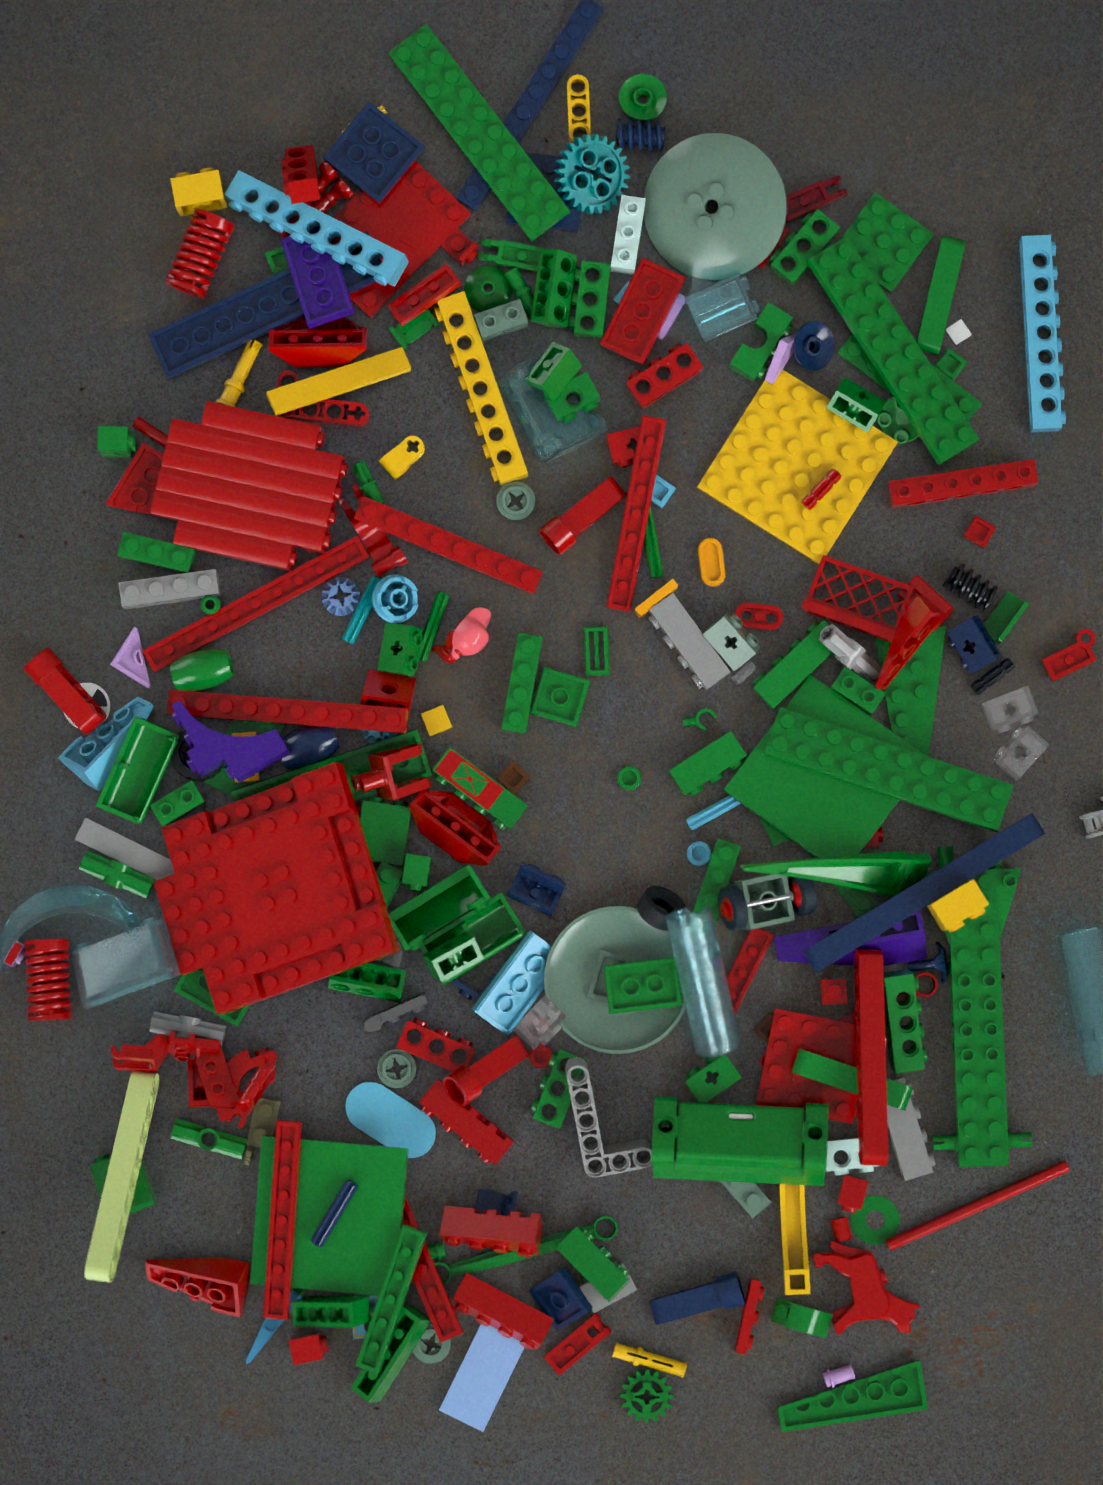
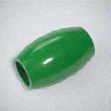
(201, 670)

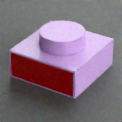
(16, 954)

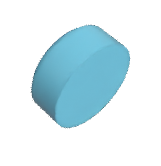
(698, 853)

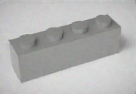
(169, 589)
(688, 641)
(909, 1139)

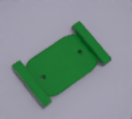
(414, 328)

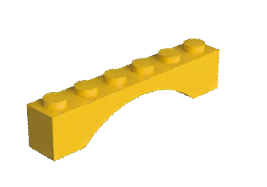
(794, 1239)

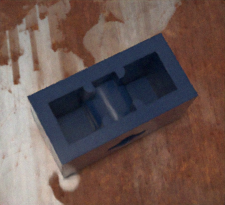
(985, 650)

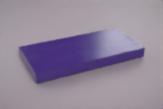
(317, 282)

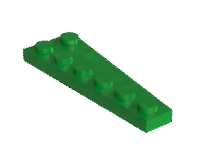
(875, 1396)

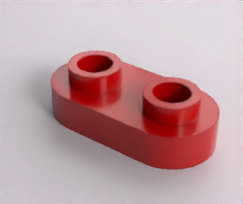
(758, 616)

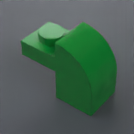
(802, 1318)

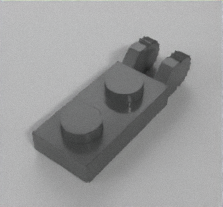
(394, 1013)

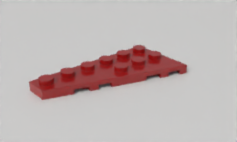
(138, 482)

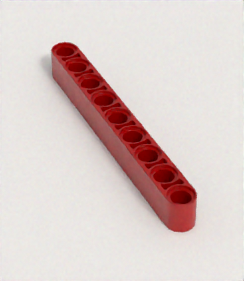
(871, 1057)

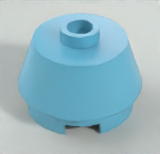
(395, 598)

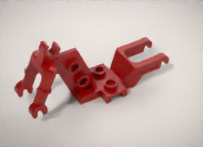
(211, 1068)

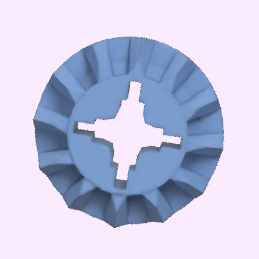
(334, 605)

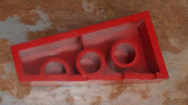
(468, 1123)
(492, 1230)

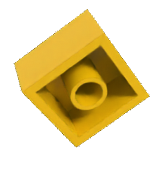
(198, 191)
(958, 905)

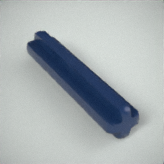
(334, 1213)

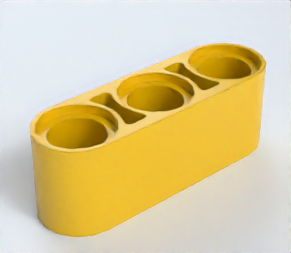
(578, 100)

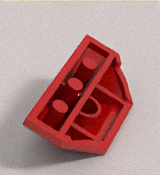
(321, 346)
(455, 827)

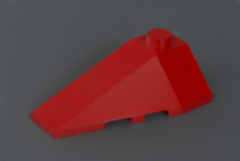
(913, 629)

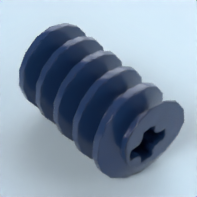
(641, 135)

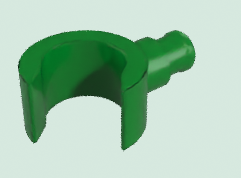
(694, 720)

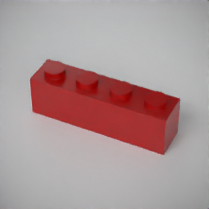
(501, 1312)

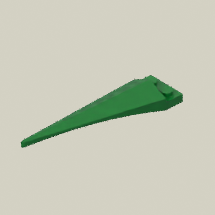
(875, 872)

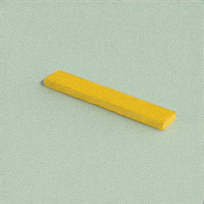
(338, 381)

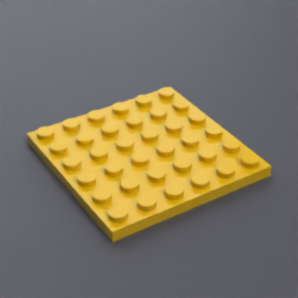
(782, 453)

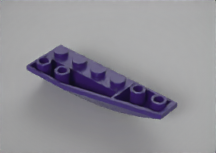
(899, 943)

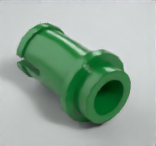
(204, 603)
(437, 1250)

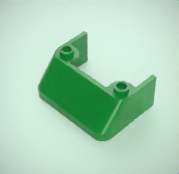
(438, 907)

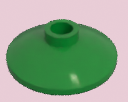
(642, 86)
(482, 300)

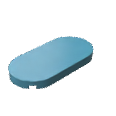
(390, 1118)

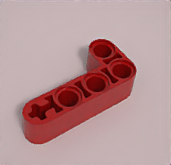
(321, 415)

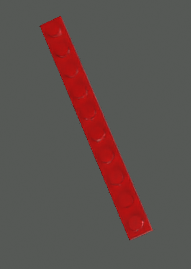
(256, 603)
(291, 711)

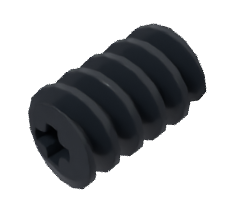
(971, 586)

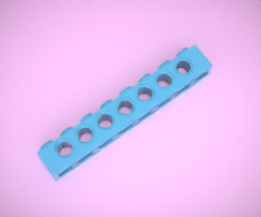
(245, 186)
(1040, 419)

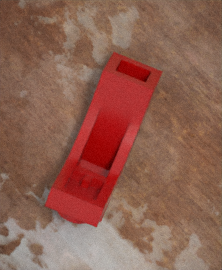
(238, 1068)

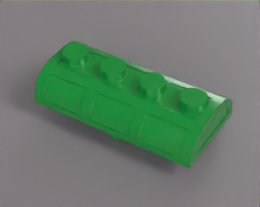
(138, 770)
(492, 928)

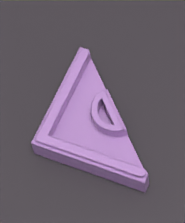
(782, 355)
(131, 659)

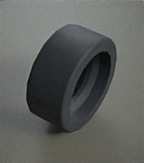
(662, 897)

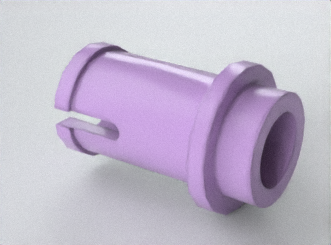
(838, 1375)

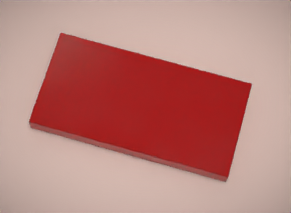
(642, 311)

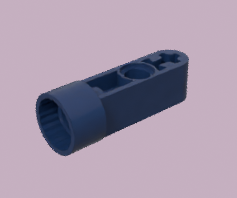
(723, 1292)

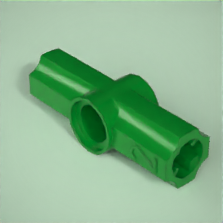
(117, 874)
(193, 1134)

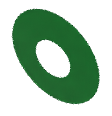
(891, 1225)

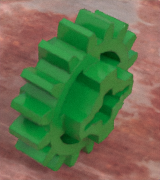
(646, 1385)

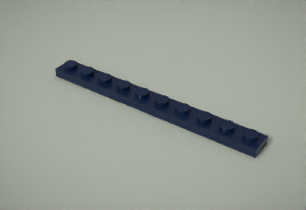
(538, 89)

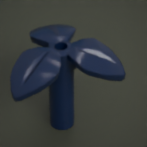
(938, 963)

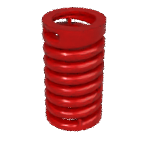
(179, 274)
(44, 974)

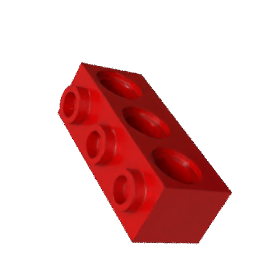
(300, 174)
(659, 387)
(423, 1050)

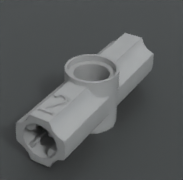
(849, 653)
(184, 1025)

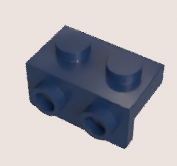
(536, 889)

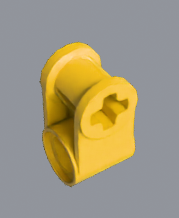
(398, 460)

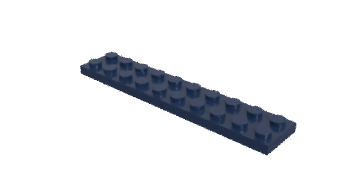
(238, 320)

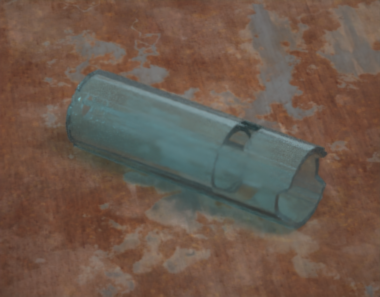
(1083, 969)
(703, 981)

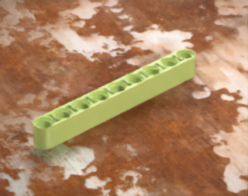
(122, 1176)

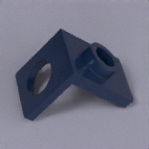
(468, 992)
(495, 1201)

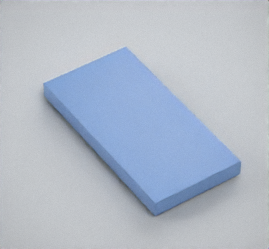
(481, 1377)

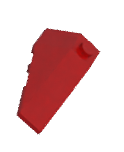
(212, 1280)

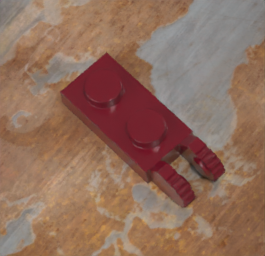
(812, 198)

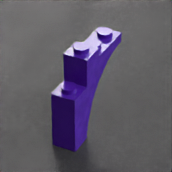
(213, 749)

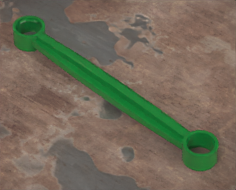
(493, 1259)

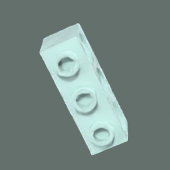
(627, 235)
(851, 1147)

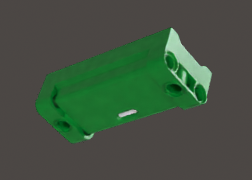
(739, 1142)

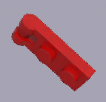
(576, 1344)

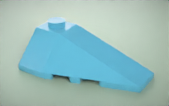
(94, 755)

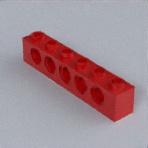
(962, 483)

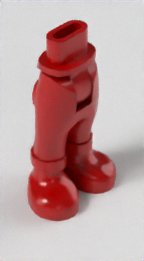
(339, 190)

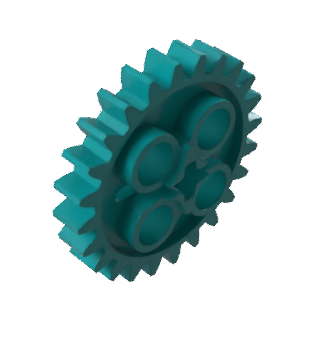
(598, 152)

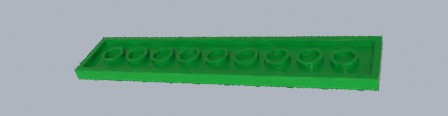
(479, 132)
(892, 350)
(888, 769)

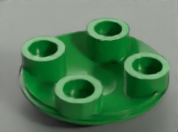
(895, 422)

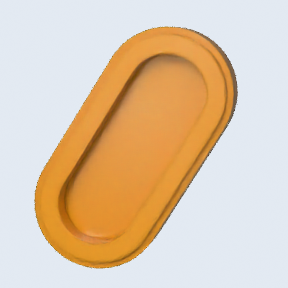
(711, 562)

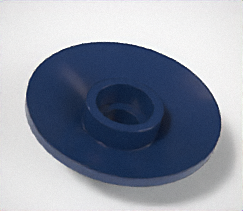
(820, 348)

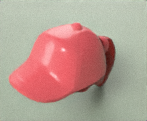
(467, 637)

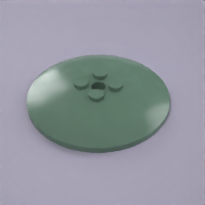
(748, 197)
(577, 980)

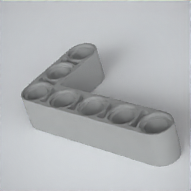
(590, 1128)

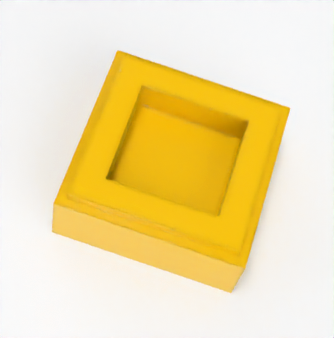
(436, 720)

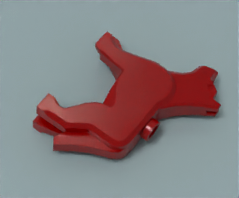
(867, 1290)

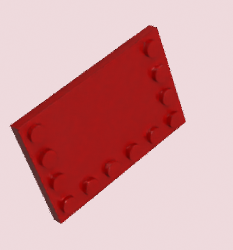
(413, 208)

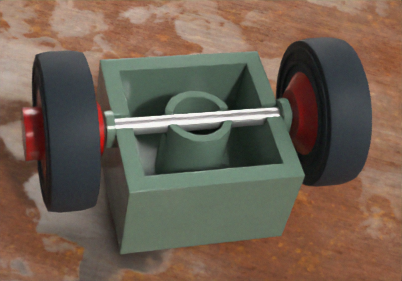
(765, 901)

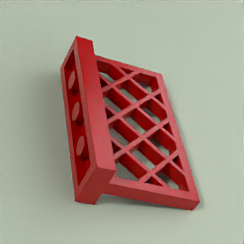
(845, 616)

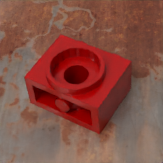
(388, 690)

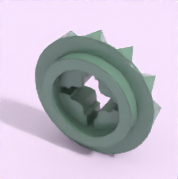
(517, 489)
(386, 1062)
(435, 1354)

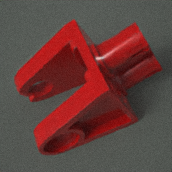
(381, 777)

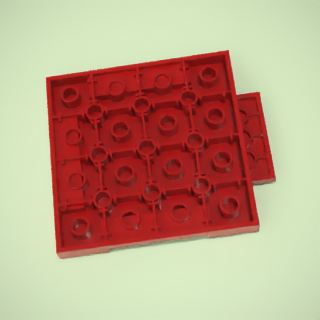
(274, 891)

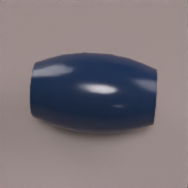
(309, 746)

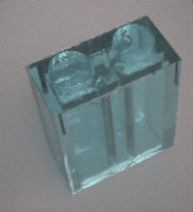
(722, 306)

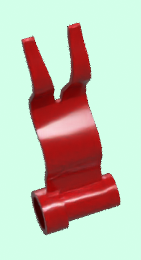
(375, 541)

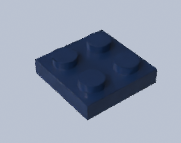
(561, 1298)

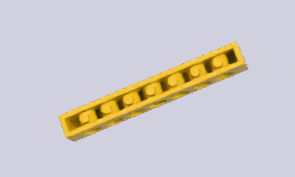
(458, 306)

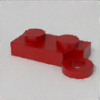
(1071, 658)

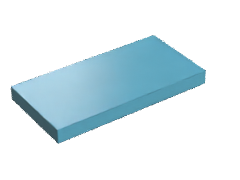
(515, 985)

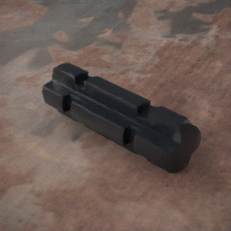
(992, 676)

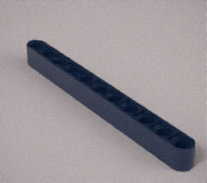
(924, 892)

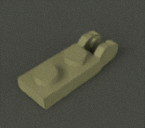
(262, 1123)

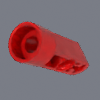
(562, 531)
(65, 690)
(467, 1082)

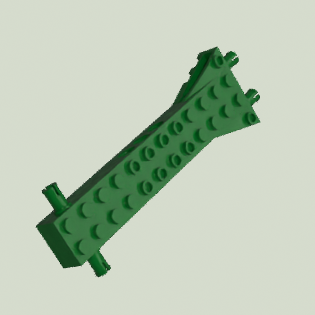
(977, 1027)

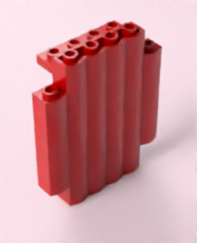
(249, 486)

